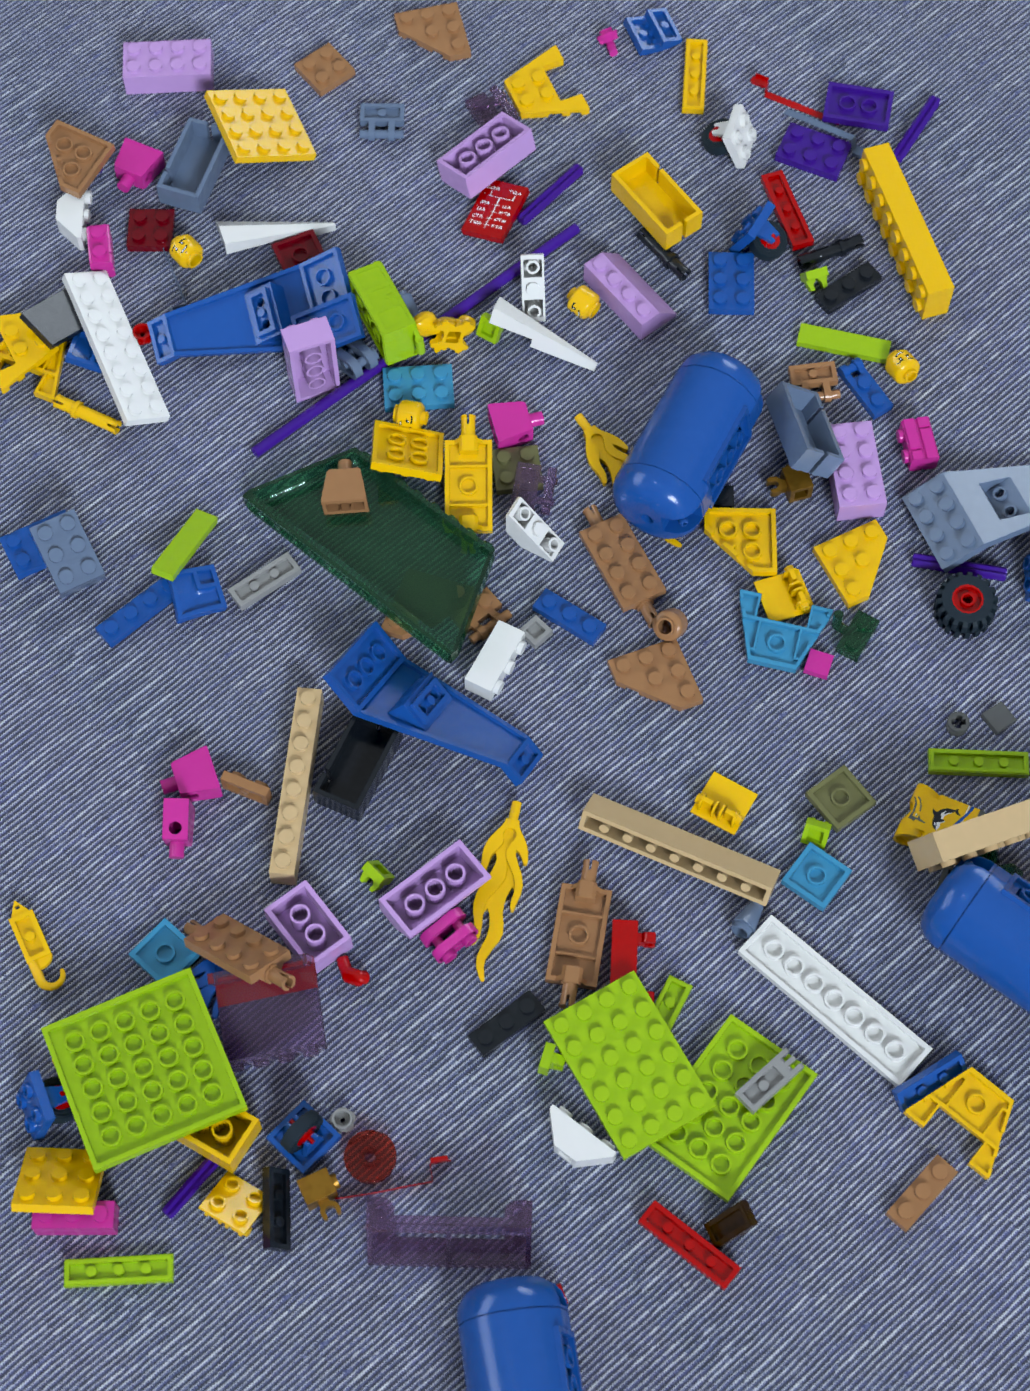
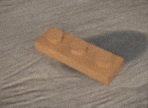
(921, 1193)

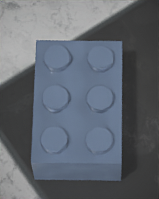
(67, 553)

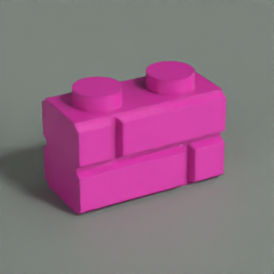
(101, 249)
(918, 444)

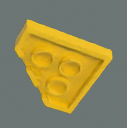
(745, 536)
(853, 561)

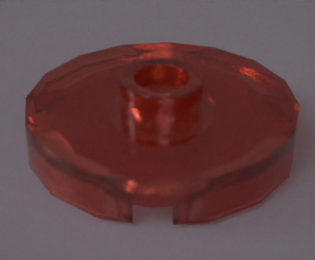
(368, 1143)

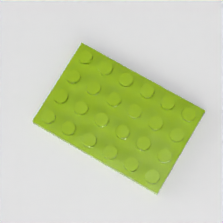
(629, 1065)
(729, 1140)

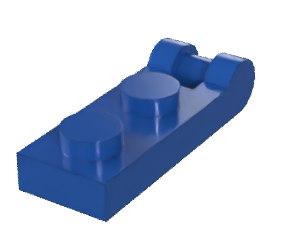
(865, 388)

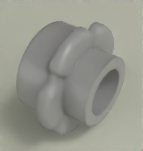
(342, 1113)

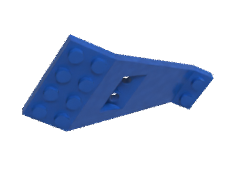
(237, 321)
(398, 694)

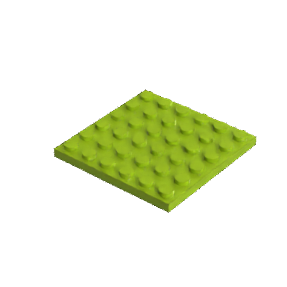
(143, 1070)

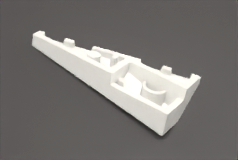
(246, 235)
(514, 320)

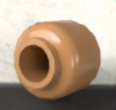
(670, 624)

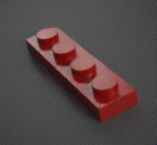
(787, 210)
(689, 1245)

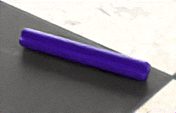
(916, 128)
(550, 194)
(987, 571)
(189, 1188)

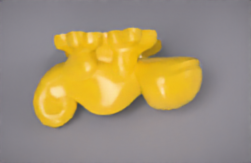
(448, 330)

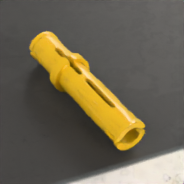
(79, 410)

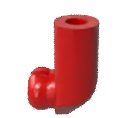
(351, 975)

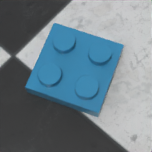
(816, 876)
(163, 952)

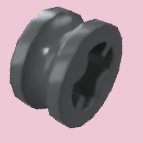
(957, 732)

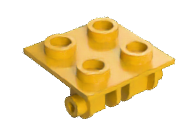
(784, 595)
(723, 803)
(234, 1204)

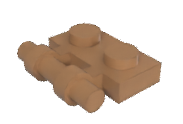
(814, 376)
(487, 607)

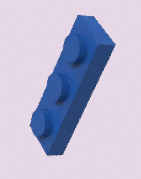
(569, 617)
(929, 1080)

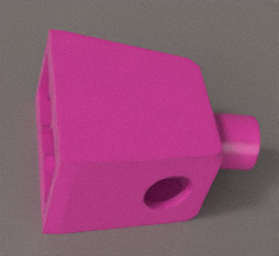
(137, 165)
(512, 423)
(193, 777)
(178, 815)

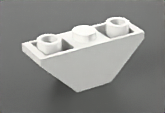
(73, 216)
(533, 285)
(531, 531)
(576, 1141)

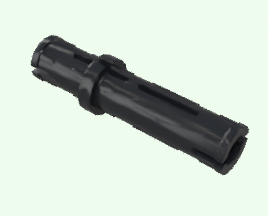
(824, 253)
(669, 259)

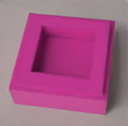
(818, 664)

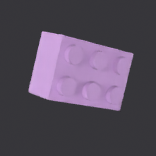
(308, 926)

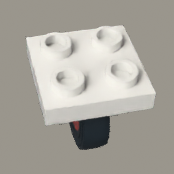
(731, 136)

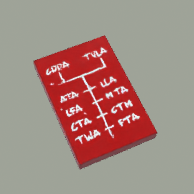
(495, 211)

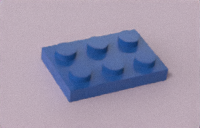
(731, 283)
(341, 315)
(23, 551)

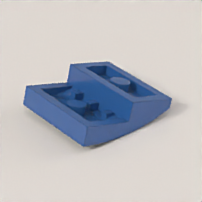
(653, 31)

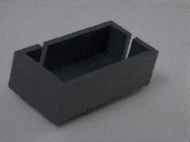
(356, 767)

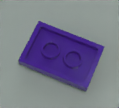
(858, 106)
(813, 152)

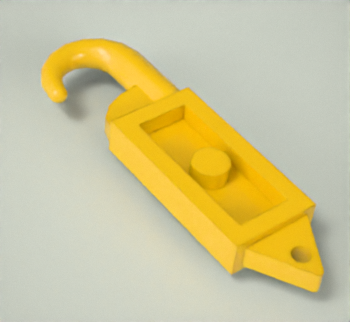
(34, 946)

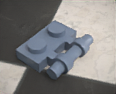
(382, 115)

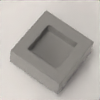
(536, 632)

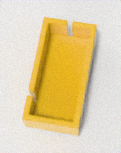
(658, 206)

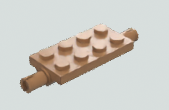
(622, 563)
(578, 935)
(240, 950)

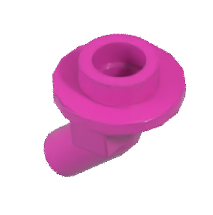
(607, 37)

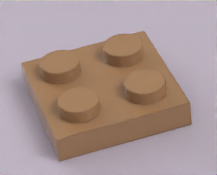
(324, 69)

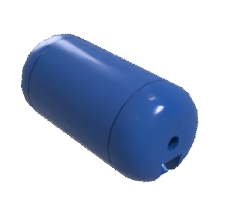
(689, 445)
(984, 925)
(517, 1337)

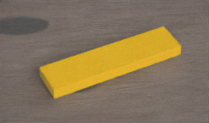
(694, 76)

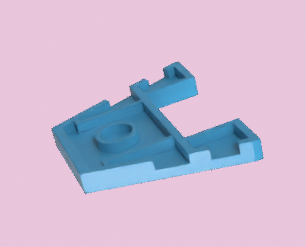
(775, 642)

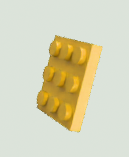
(407, 451)
(56, 1182)

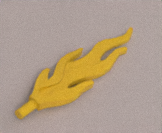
(605, 448)
(505, 876)

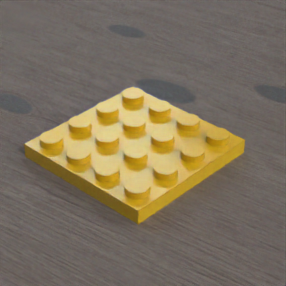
(260, 125)

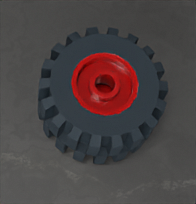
(965, 605)

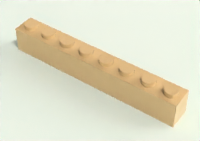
(296, 786)
(679, 849)

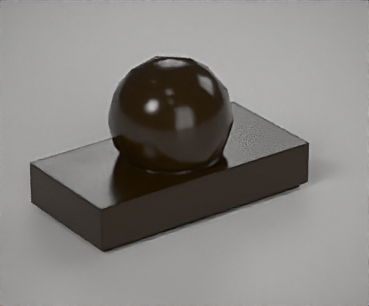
(731, 1224)

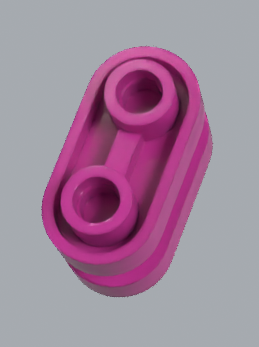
(447, 949)

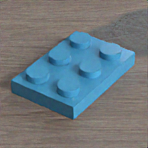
(421, 383)

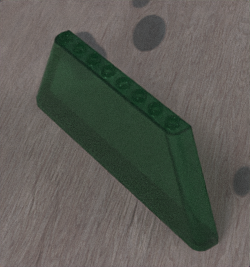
(397, 556)

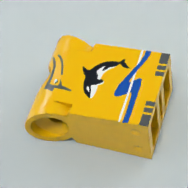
(931, 813)

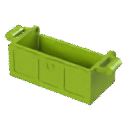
(385, 314)

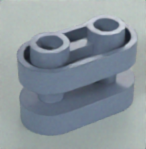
(356, 357)

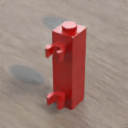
(624, 947)

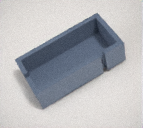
(193, 167)
(804, 430)

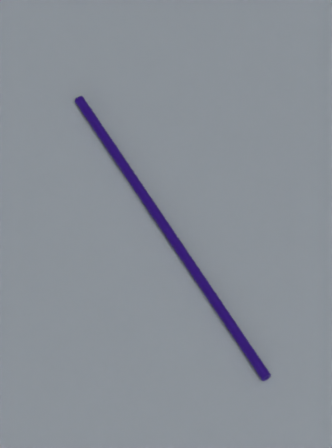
(455, 312)

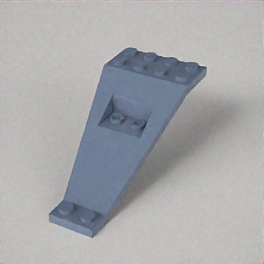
(964, 515)

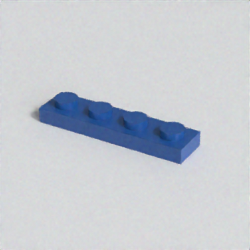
(135, 613)

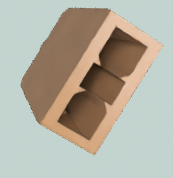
(344, 490)

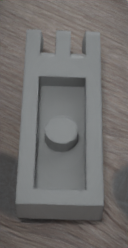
(768, 1081)

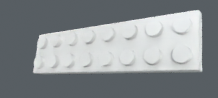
(115, 348)
(834, 1001)

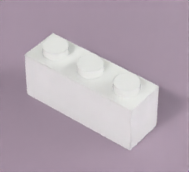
(495, 660)

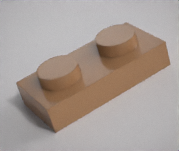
(240, 785)

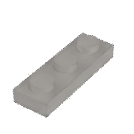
(264, 581)

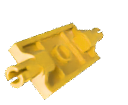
(469, 479)

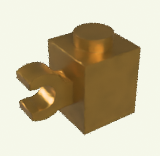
(794, 483)
(319, 1191)

